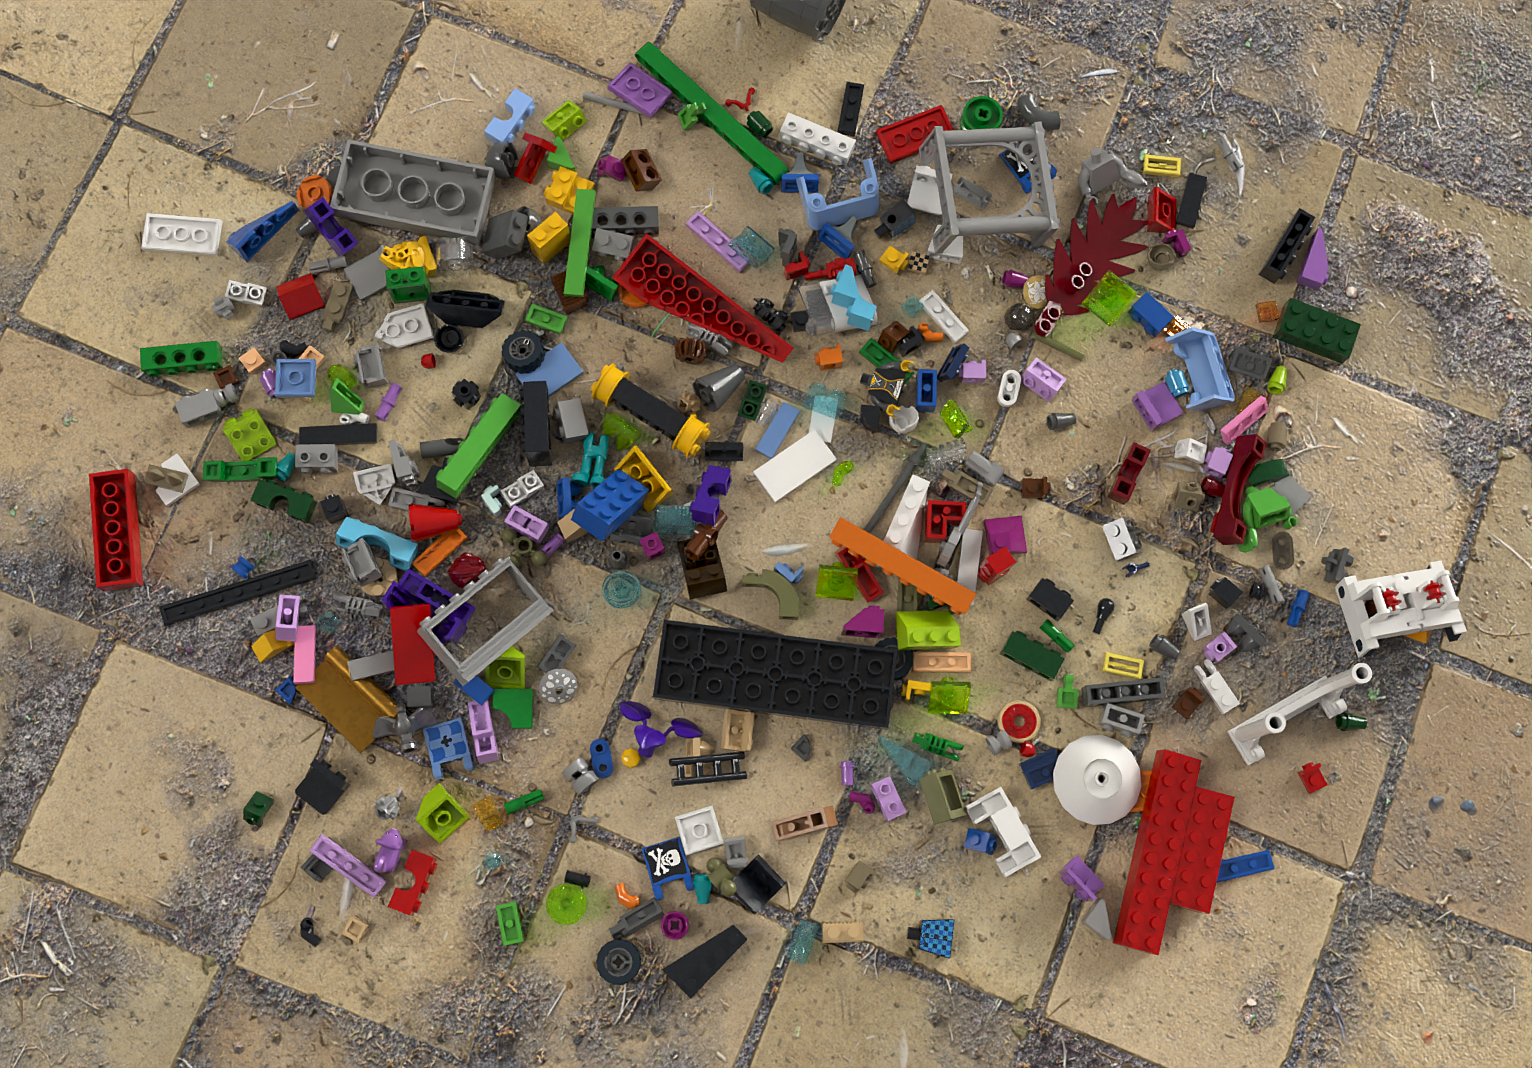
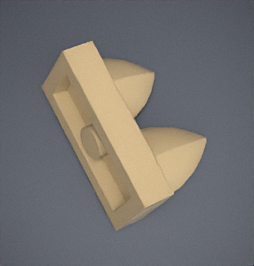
(697, 747)

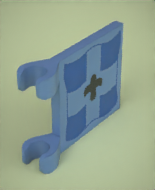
(447, 743)

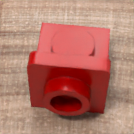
(796, 269)
(1312, 777)

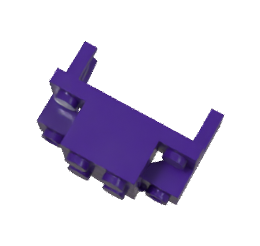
(426, 592)

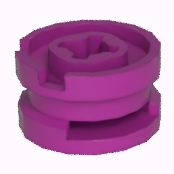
(674, 925)

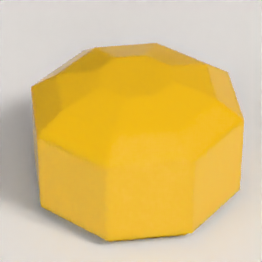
(630, 758)

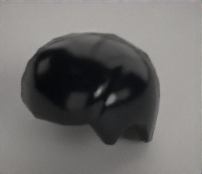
(449, 338)

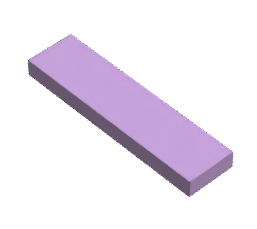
(716, 240)
(348, 865)

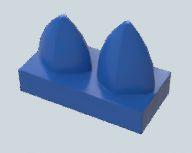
(565, 492)

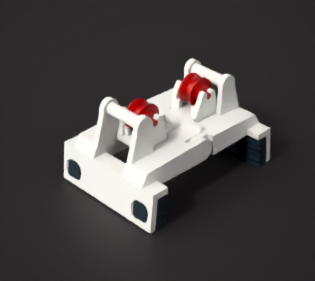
(1424, 593)

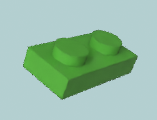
(546, 319)
(509, 923)

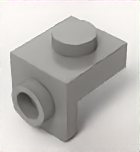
(736, 852)

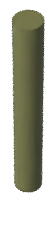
(1058, 346)

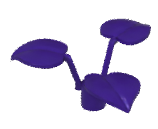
(648, 737)

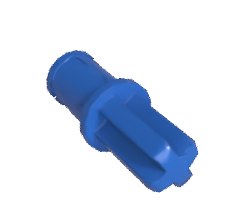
(1298, 607)

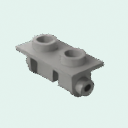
(972, 193)

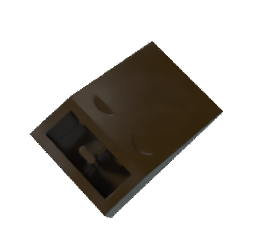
(703, 575)

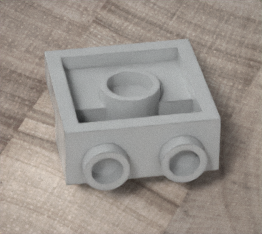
(405, 468)

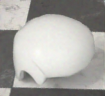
(905, 421)

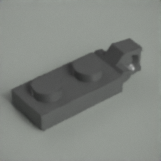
(637, 919)

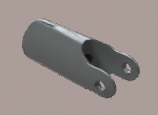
(439, 447)

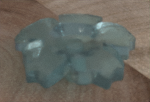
(326, 622)

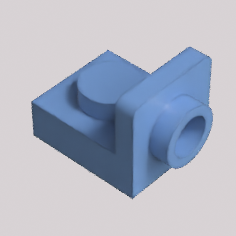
(786, 571)

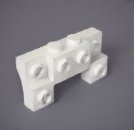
(1009, 828)

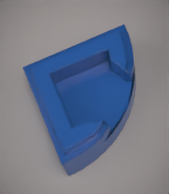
(287, 690)

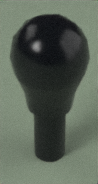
(1104, 610)

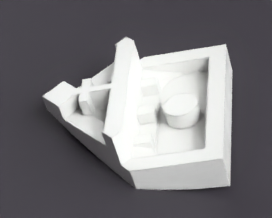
(375, 482)

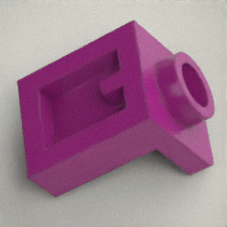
(1179, 241)
(652, 546)

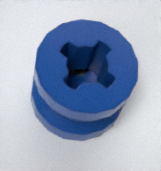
(242, 567)

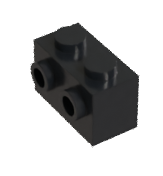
(1050, 599)

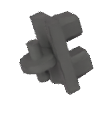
(1335, 564)

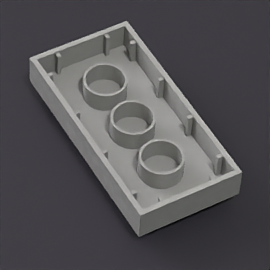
(413, 191)

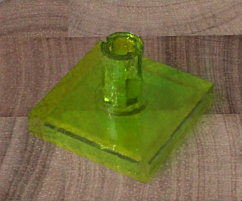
(836, 582)
(948, 697)

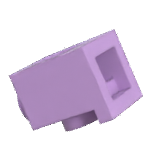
(972, 372)
(1225, 643)

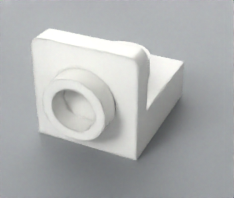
(1190, 450)

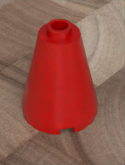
(432, 521)

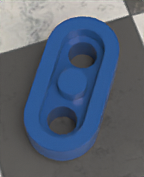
(601, 758)

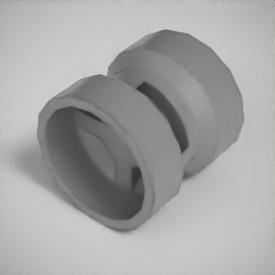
(225, 393)
(999, 742)

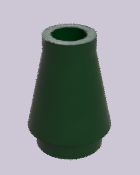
(1349, 722)

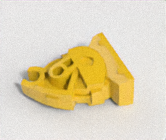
(410, 255)

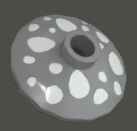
(558, 679)

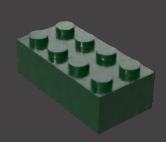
(1316, 330)

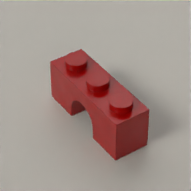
(996, 566)
(409, 900)

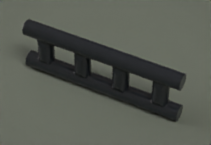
(700, 778)

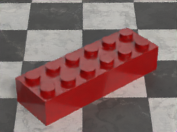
(115, 530)
(1202, 851)

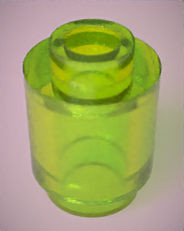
(342, 374)

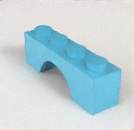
(400, 550)

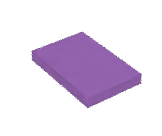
(640, 90)

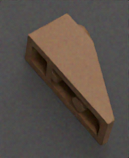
(804, 823)

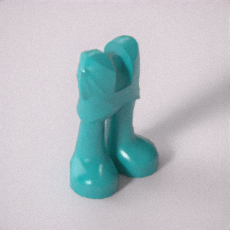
(590, 453)

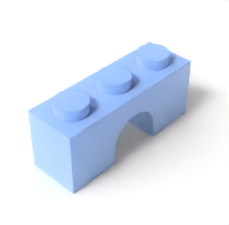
(521, 107)

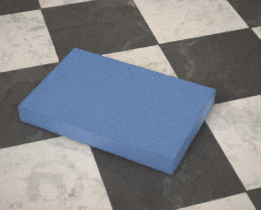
(556, 369)

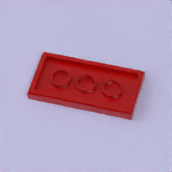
(906, 136)
(411, 654)

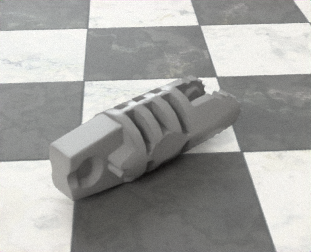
(715, 341)
(356, 605)

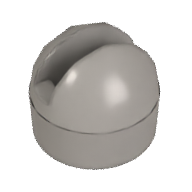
(1013, 340)

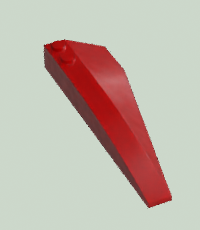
(674, 287)

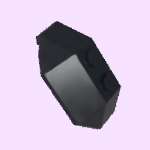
(465, 307)

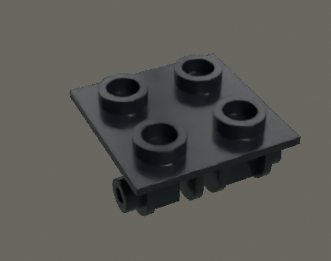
(764, 306)

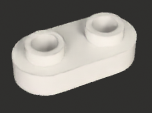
(1009, 389)

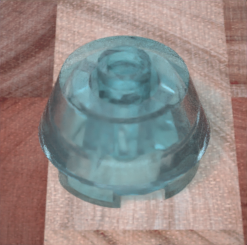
(621, 589)

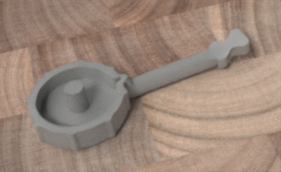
(949, 546)

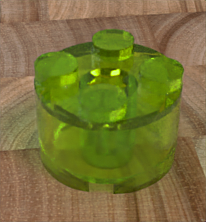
(557, 910)

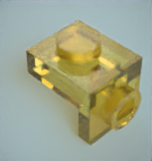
(488, 813)

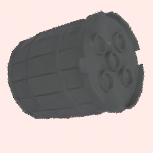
(803, 16)

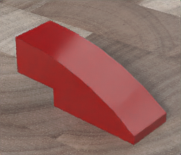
(866, 581)

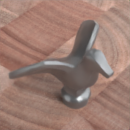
(404, 726)

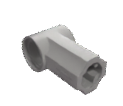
(988, 471)

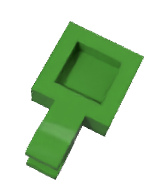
(689, 114)
(1067, 696)

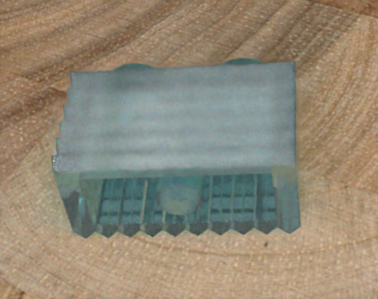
(673, 519)

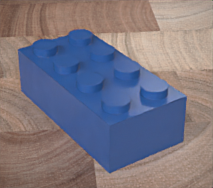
(609, 504)

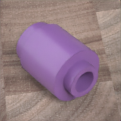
(268, 381)

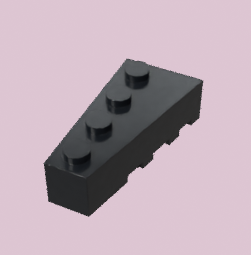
(537, 423)
(703, 962)

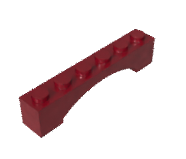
(1246, 454)

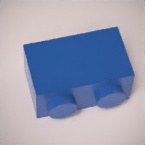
(1150, 314)
(926, 390)

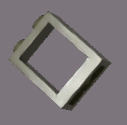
(942, 795)

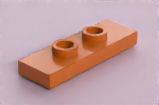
(438, 551)

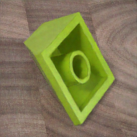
(507, 670)
(440, 813)

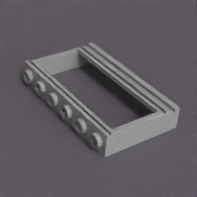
(502, 640)

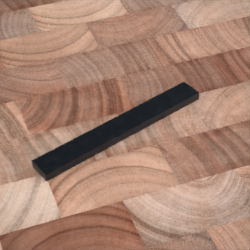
(238, 592)

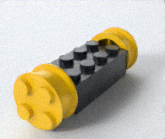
(616, 389)

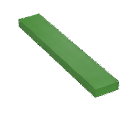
(579, 243)

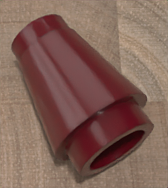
(1212, 487)

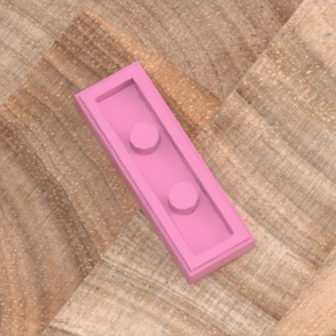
(1244, 420)
(305, 655)

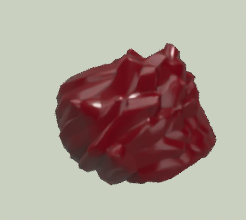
(466, 569)

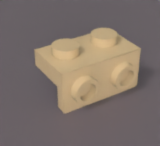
(737, 730)

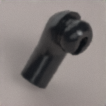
(292, 350)

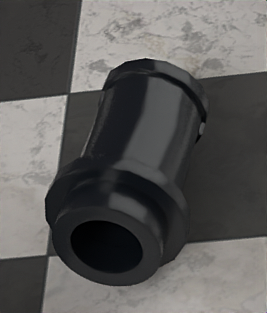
(577, 879)

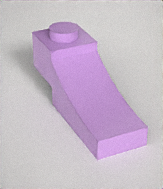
(483, 732)

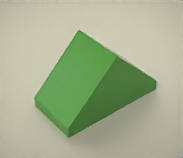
(560, 157)
(344, 399)

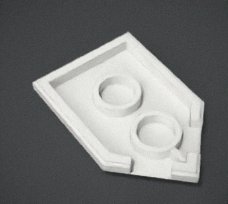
(406, 327)

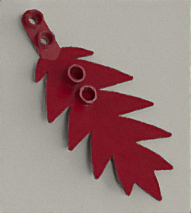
(1089, 260)

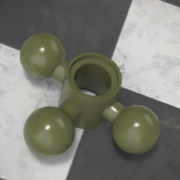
(538, 557)
(721, 877)

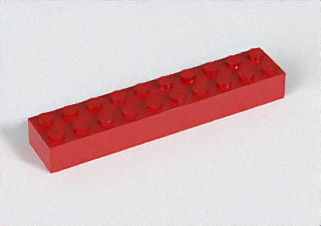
(1157, 852)

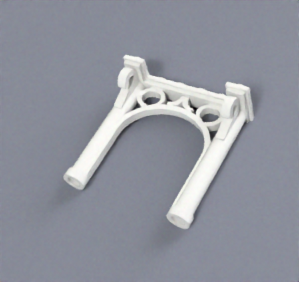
(1274, 718)

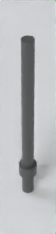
(914, 460)

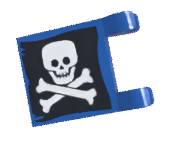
(1020, 170)
(665, 864)

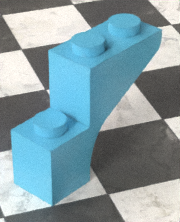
(847, 295)

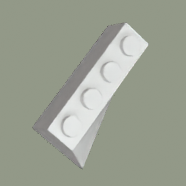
(907, 523)

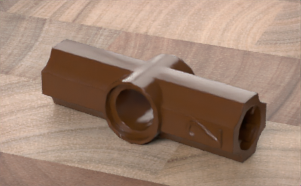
(704, 536)

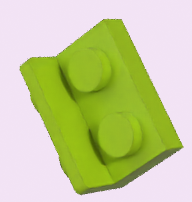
(564, 120)

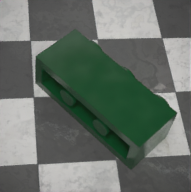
(1032, 655)

